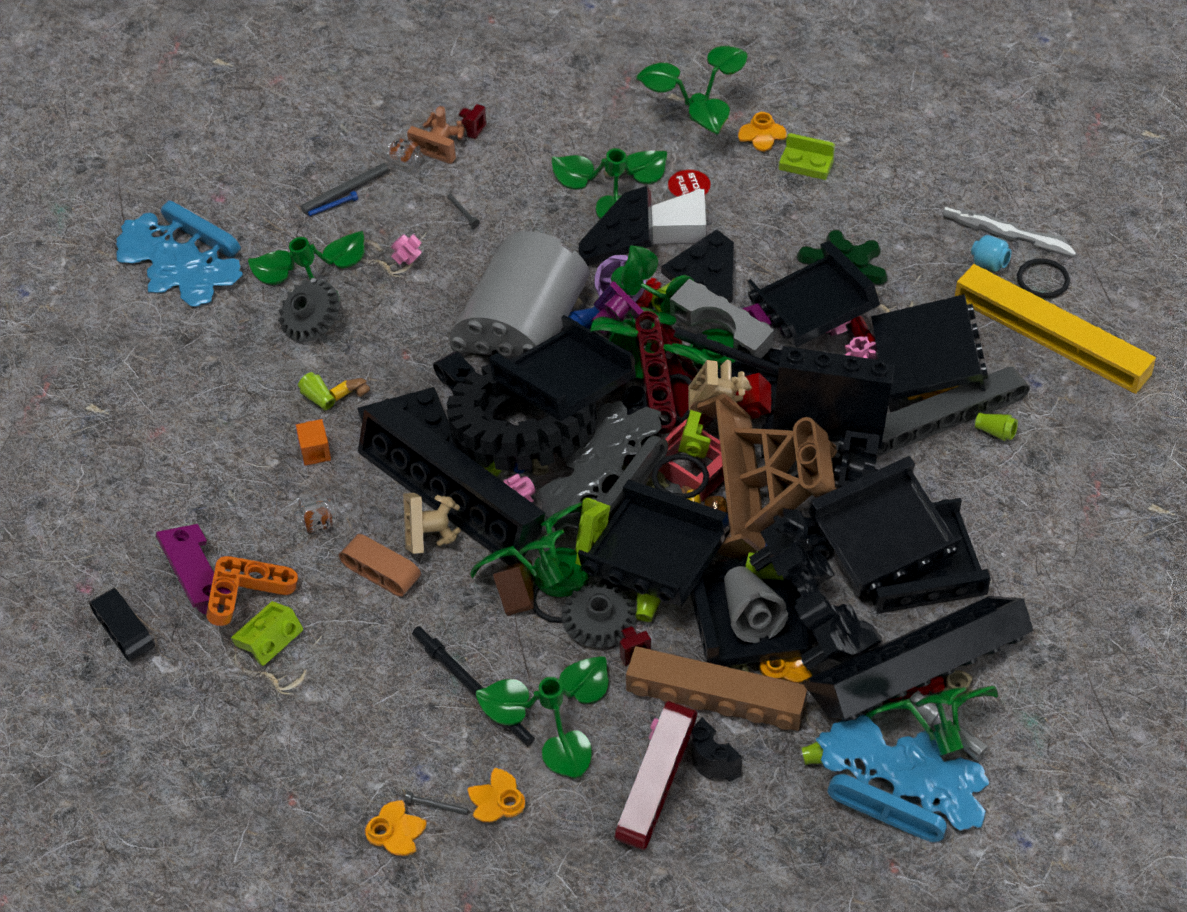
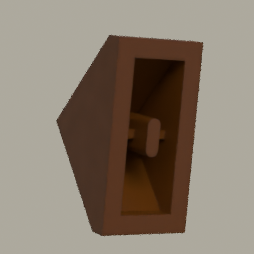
(515, 588)

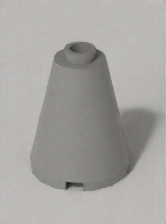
(753, 606)

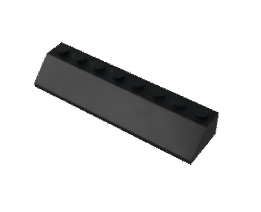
(435, 467)
(919, 656)

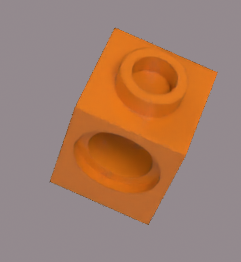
(313, 442)

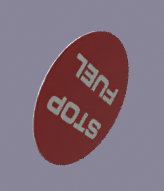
(688, 181)

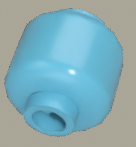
(991, 253)

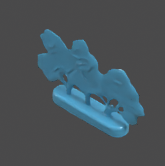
(180, 262)
(913, 770)

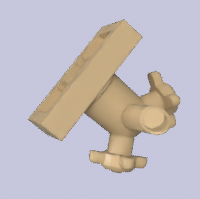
(708, 385)
(421, 522)

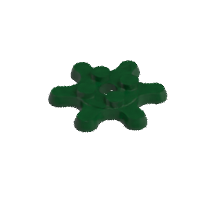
(858, 254)

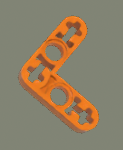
(234, 579)

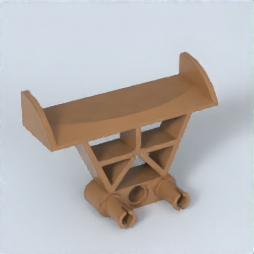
(805, 444)

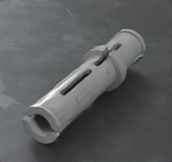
(929, 712)

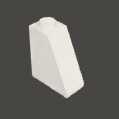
(680, 219)

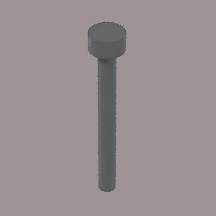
(473, 221)
(409, 798)

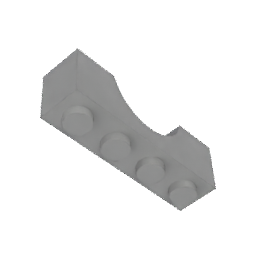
(697, 305)

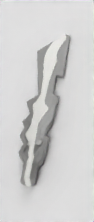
(1010, 230)

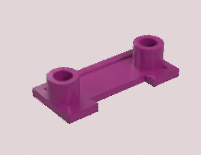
(616, 305)
(190, 563)

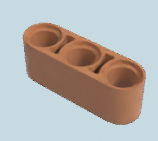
(380, 565)

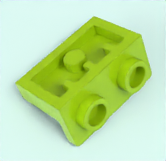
(807, 156)
(591, 525)
(268, 632)

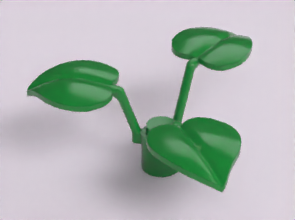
(706, 112)
(576, 170)
(275, 265)
(630, 278)
(621, 327)
(546, 567)
(585, 680)
(945, 733)

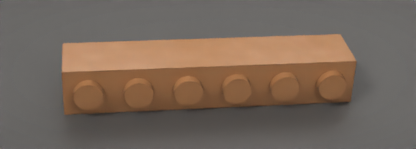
(716, 688)

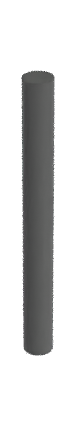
(344, 188)

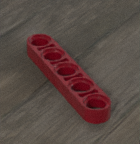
(659, 360)

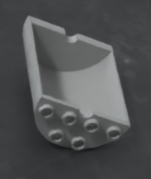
(520, 296)

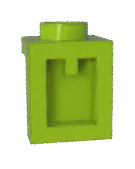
(692, 441)

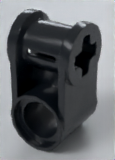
(452, 369)

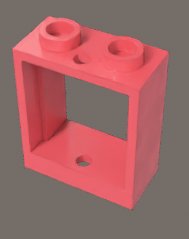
(680, 476)

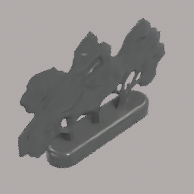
(604, 456)

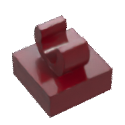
(473, 120)
(631, 640)

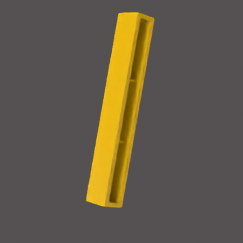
(1056, 329)

